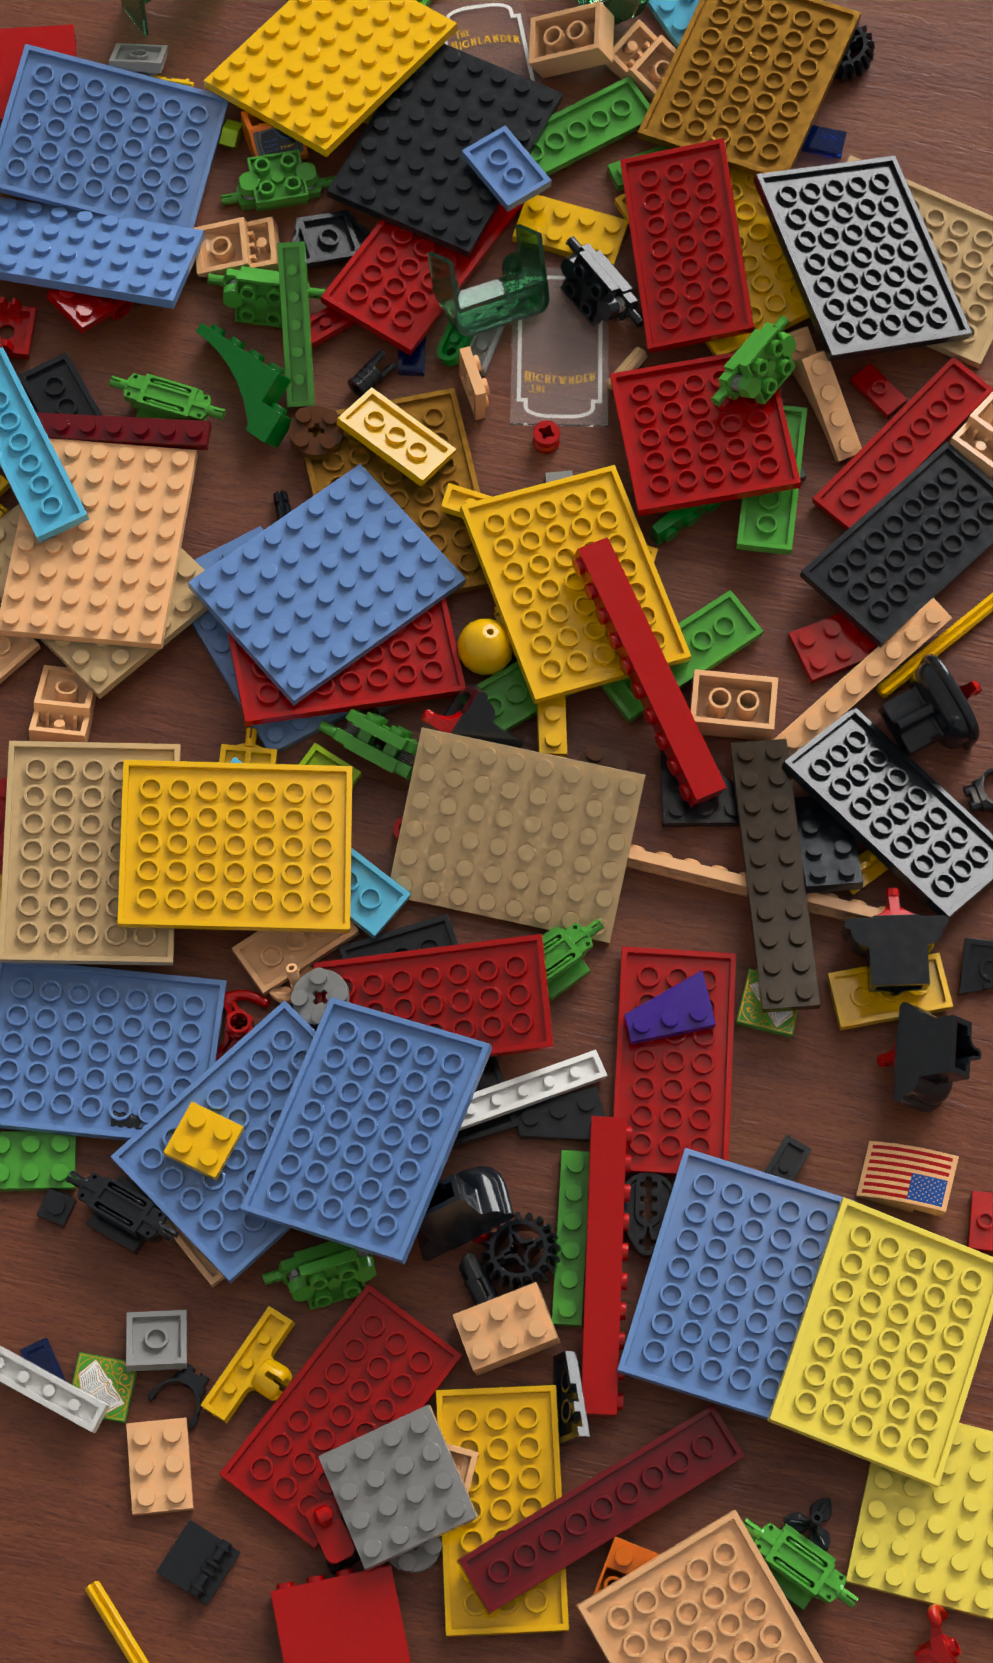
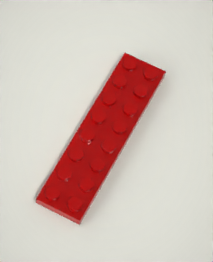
(903, 443)

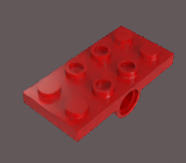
(87, 310)

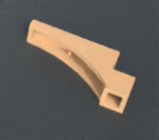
(824, 394)

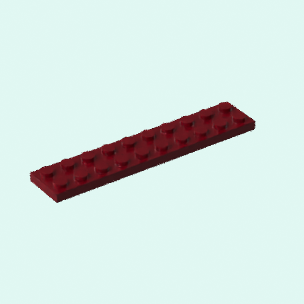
(600, 1509)

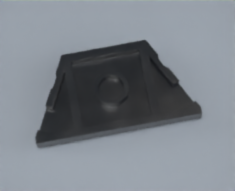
(329, 237)

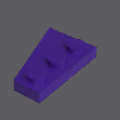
(672, 1013)

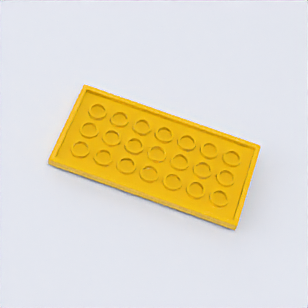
(511, 1480)

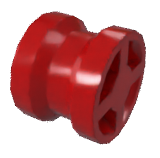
(548, 443)

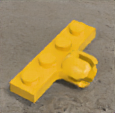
(252, 1367)

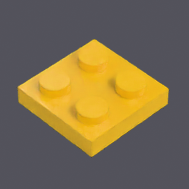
(203, 1141)

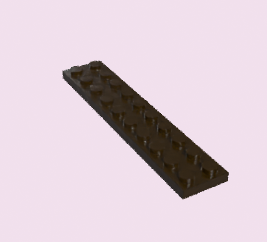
(774, 877)

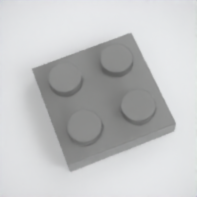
(139, 58)
(156, 1340)

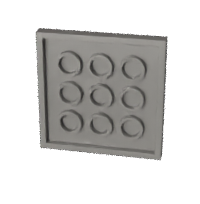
(398, 1487)

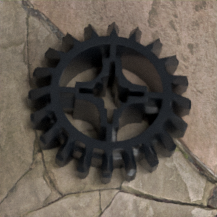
(861, 42)
(531, 1248)

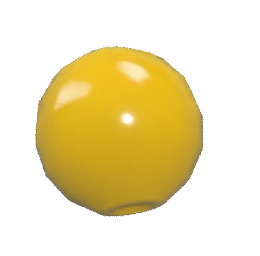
(484, 647)

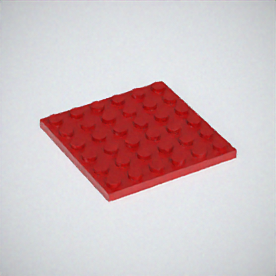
(694, 452)

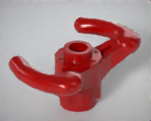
(238, 1017)
(939, 1647)

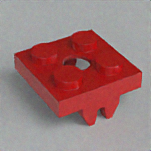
(23, 322)

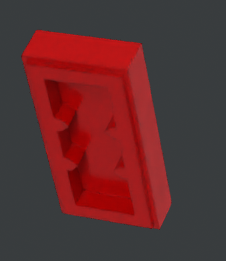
(878, 390)
(981, 1222)

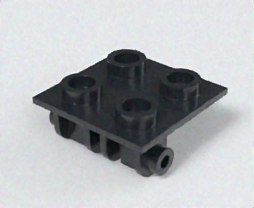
(198, 1562)

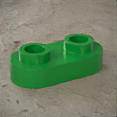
(450, 344)

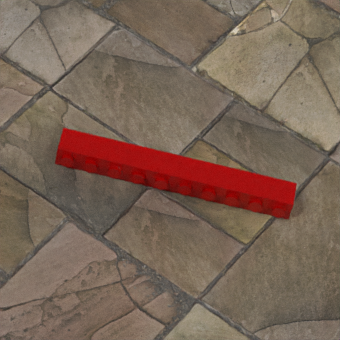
(649, 672)
(604, 1265)

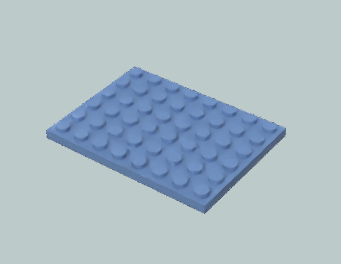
(107, 139)
(326, 584)
(100, 1043)
(251, 1090)
(367, 1130)
(728, 1283)

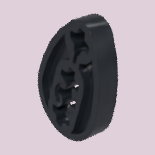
(634, 1208)

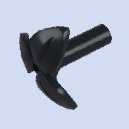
(819, 1512)

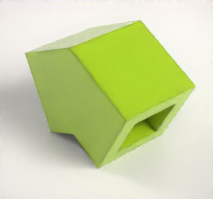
(231, 134)

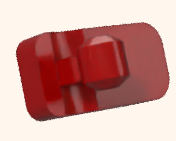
(330, 1532)

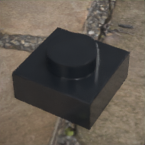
(56, 1208)

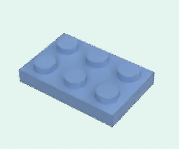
(506, 168)

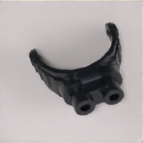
(977, 794)
(189, 1380)

